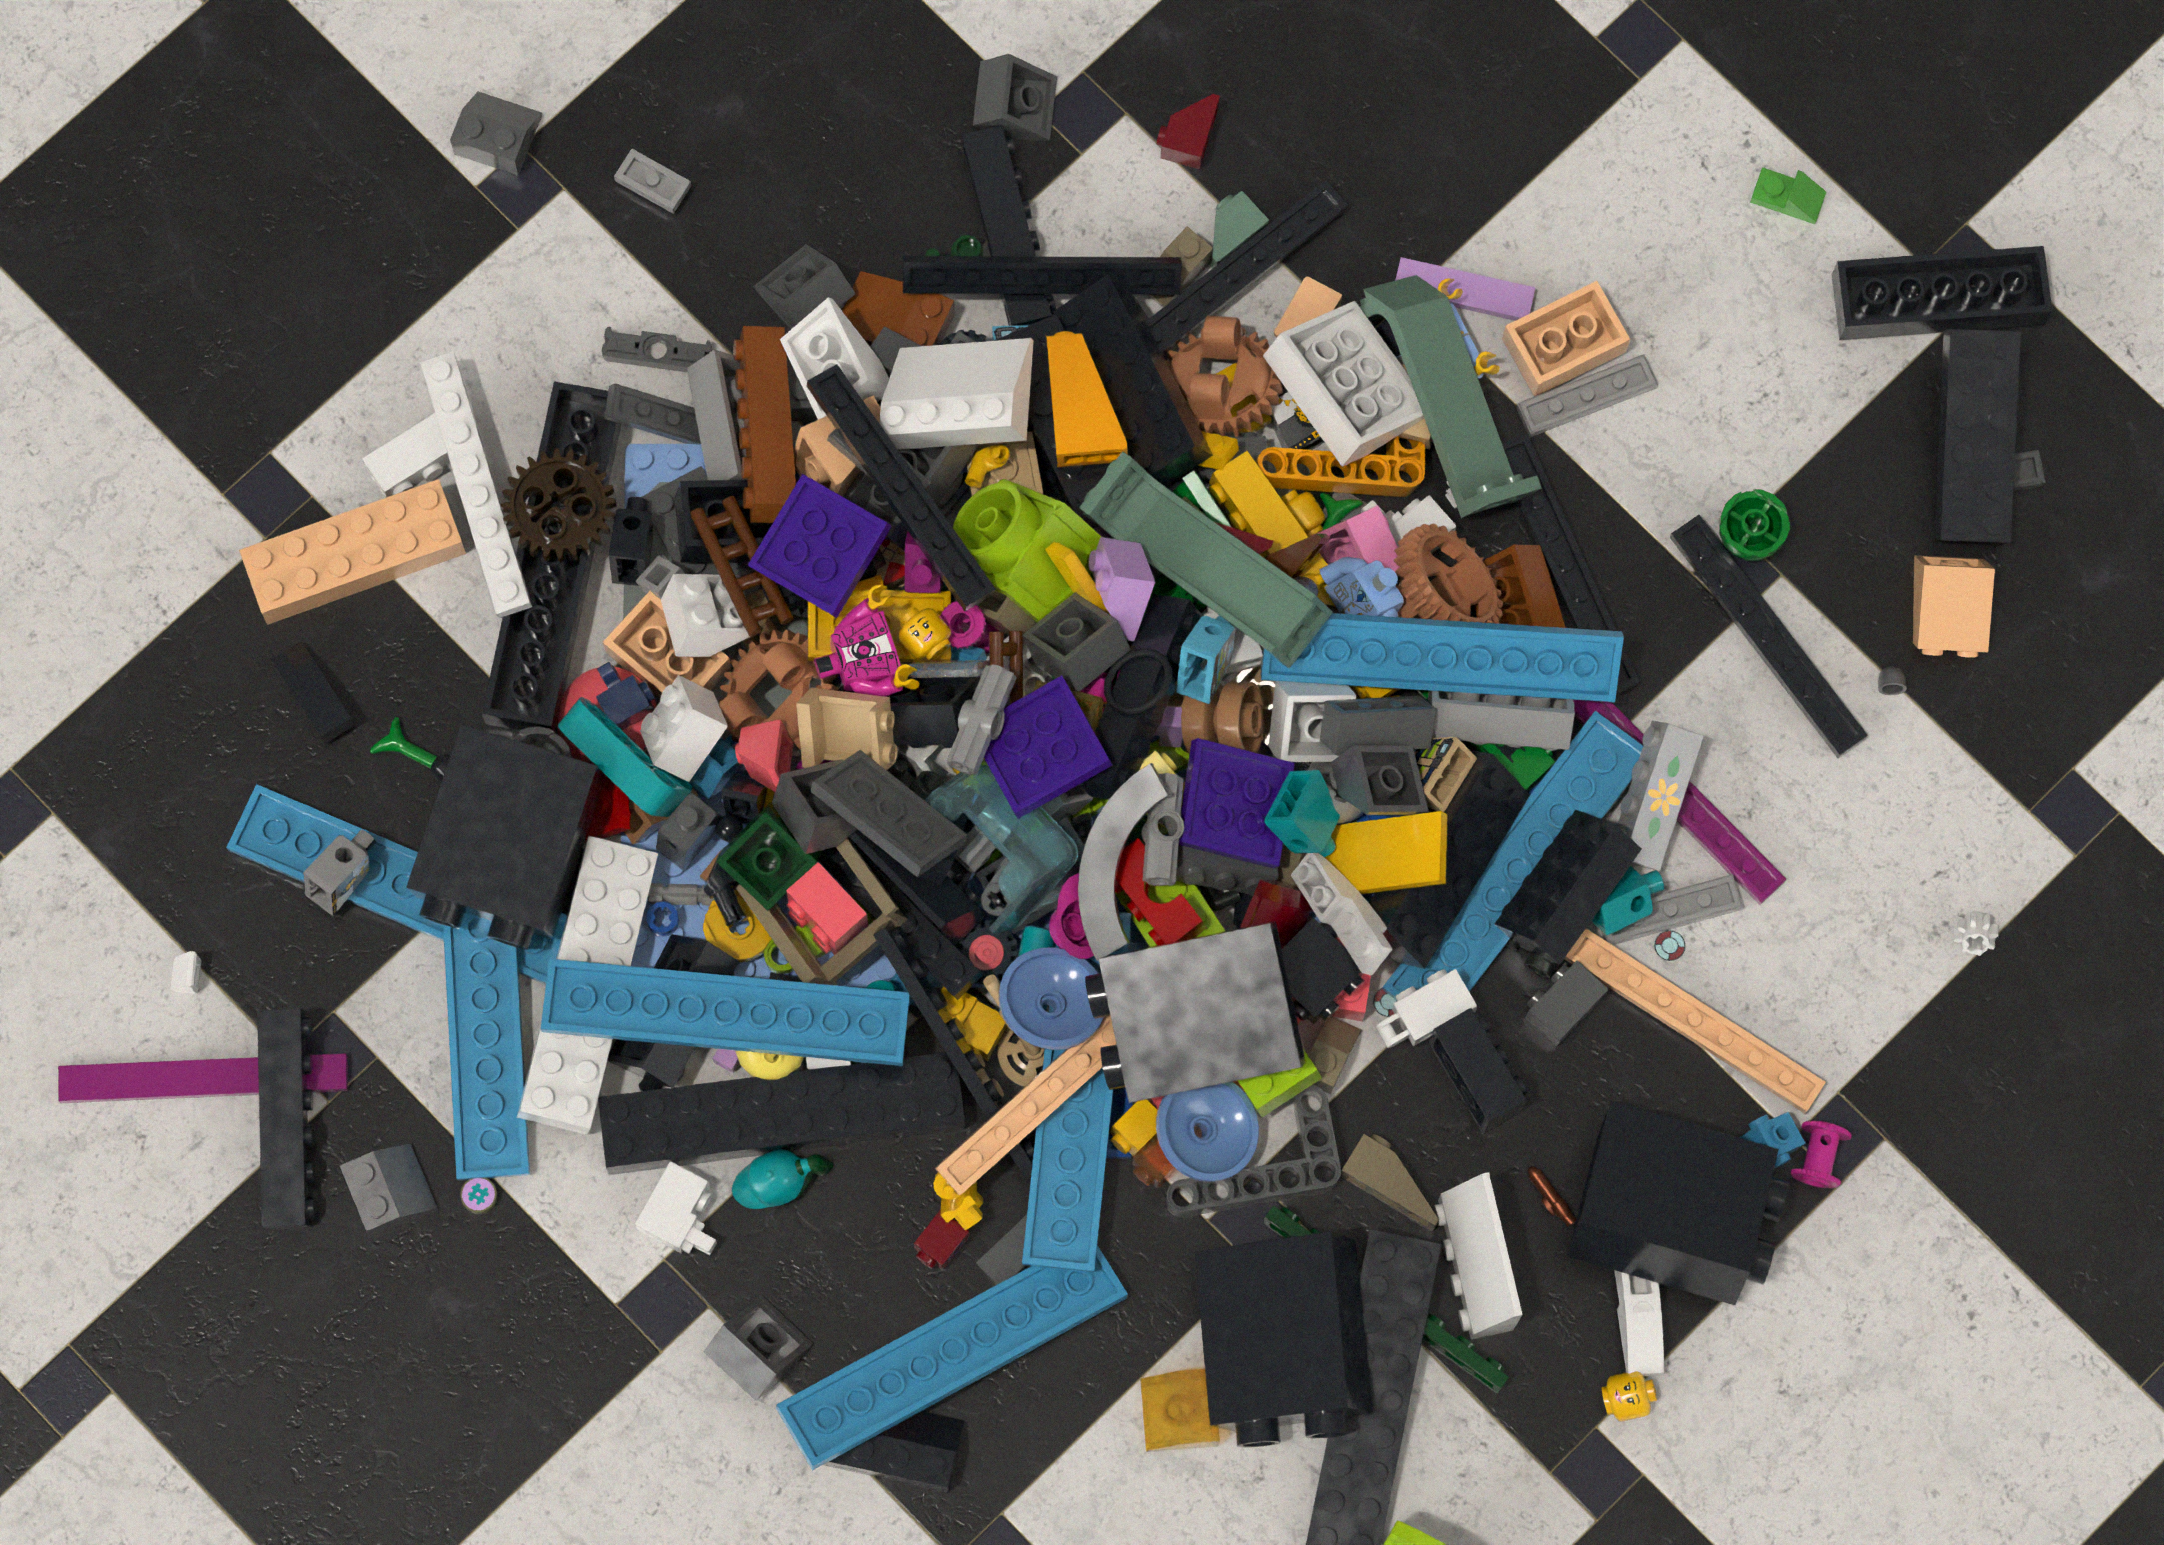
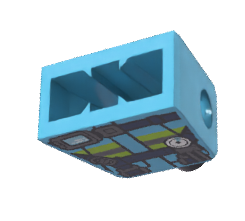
(1208, 640)

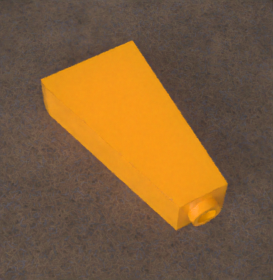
(1082, 412)

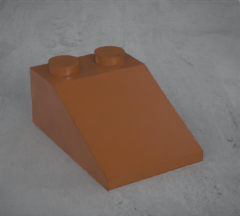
(913, 315)

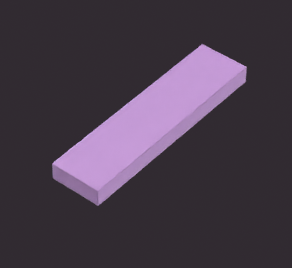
(1479, 292)

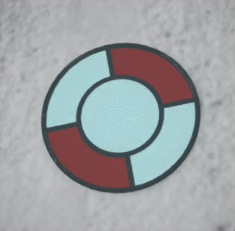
(1669, 945)
(1383, 1003)

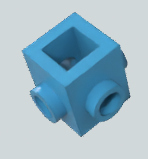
(1776, 1133)

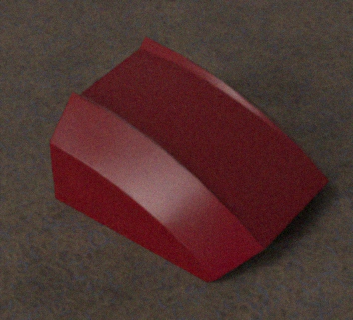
(1280, 903)

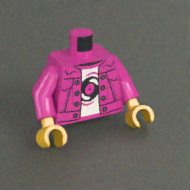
(866, 652)

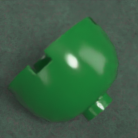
(1754, 525)

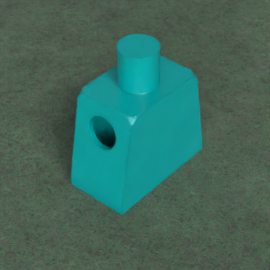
(1304, 814)
(1628, 901)

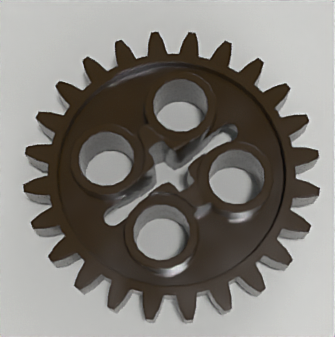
(541, 480)

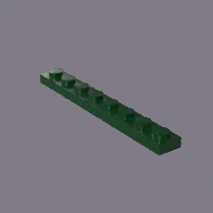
(1456, 1349)

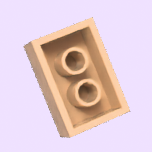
(1565, 338)
(646, 649)

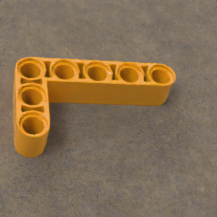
(1355, 480)

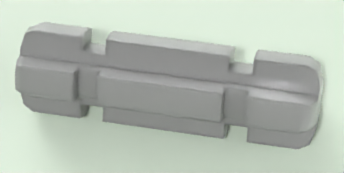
(678, 894)

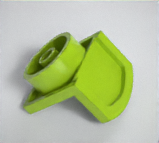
(1008, 536)

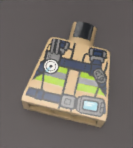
(1443, 770)

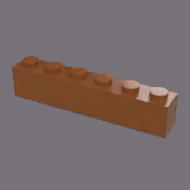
(766, 421)

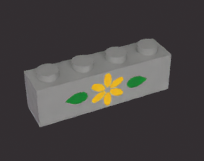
(1658, 790)

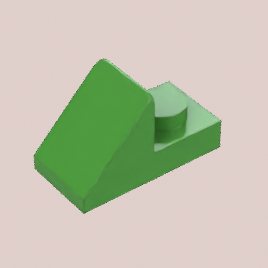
(1791, 196)

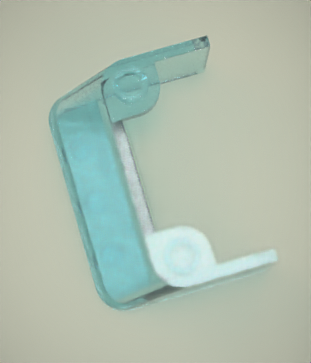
(1033, 844)

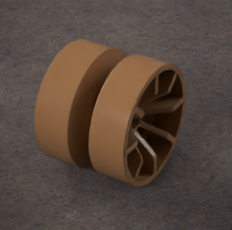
(1230, 719)

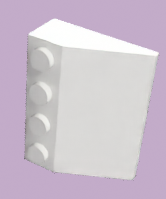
(1345, 382)
(958, 394)
(1479, 1258)

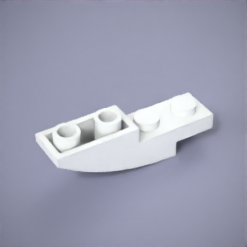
(1344, 909)
(1640, 1324)

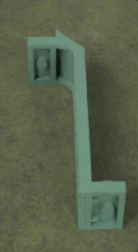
(1448, 394)
(1206, 560)

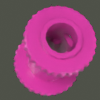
(967, 627)
(1821, 1157)

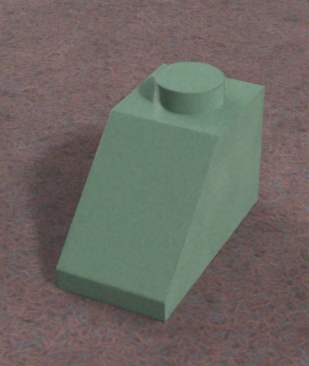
(1235, 224)

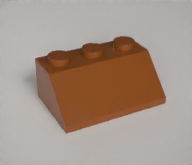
(1524, 587)

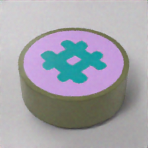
(478, 1195)

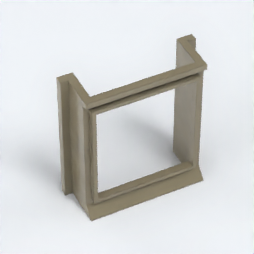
(795, 948)

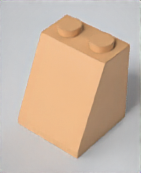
(823, 461)
(1952, 605)

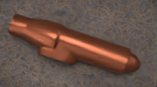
(1551, 1198)

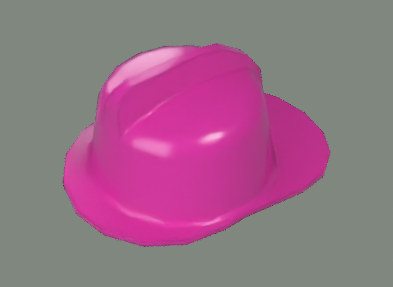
(1066, 922)

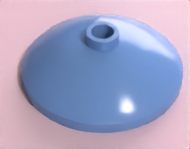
(1050, 979)
(1227, 1129)

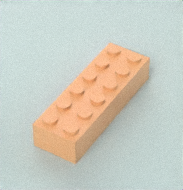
(352, 552)

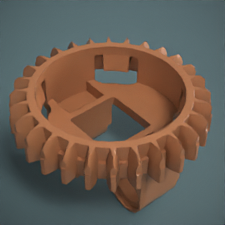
(1210, 394)
(1454, 587)
(787, 661)

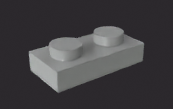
(652, 181)

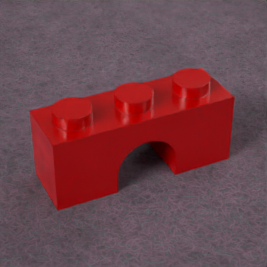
(1169, 920)

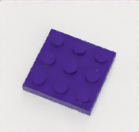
(819, 545)
(1044, 748)
(1228, 801)

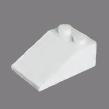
(831, 339)

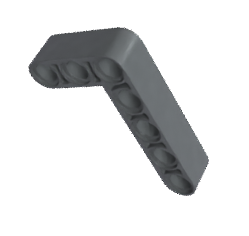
(1269, 1174)

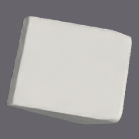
(186, 973)

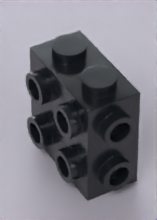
(1319, 971)

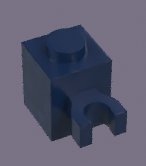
(624, 700)

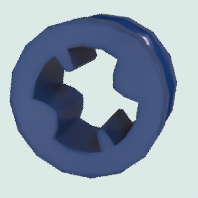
(673, 918)

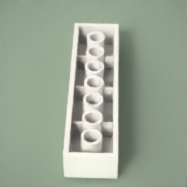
(598, 929)

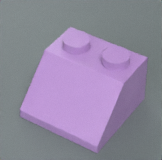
(1123, 581)

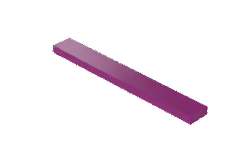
(1704, 820)
(185, 1079)

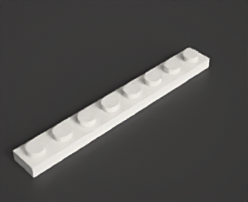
(476, 484)

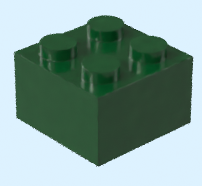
(766, 858)

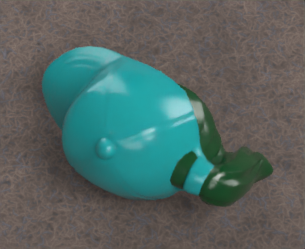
(777, 1178)

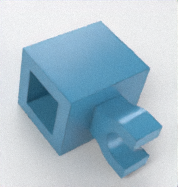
(716, 769)

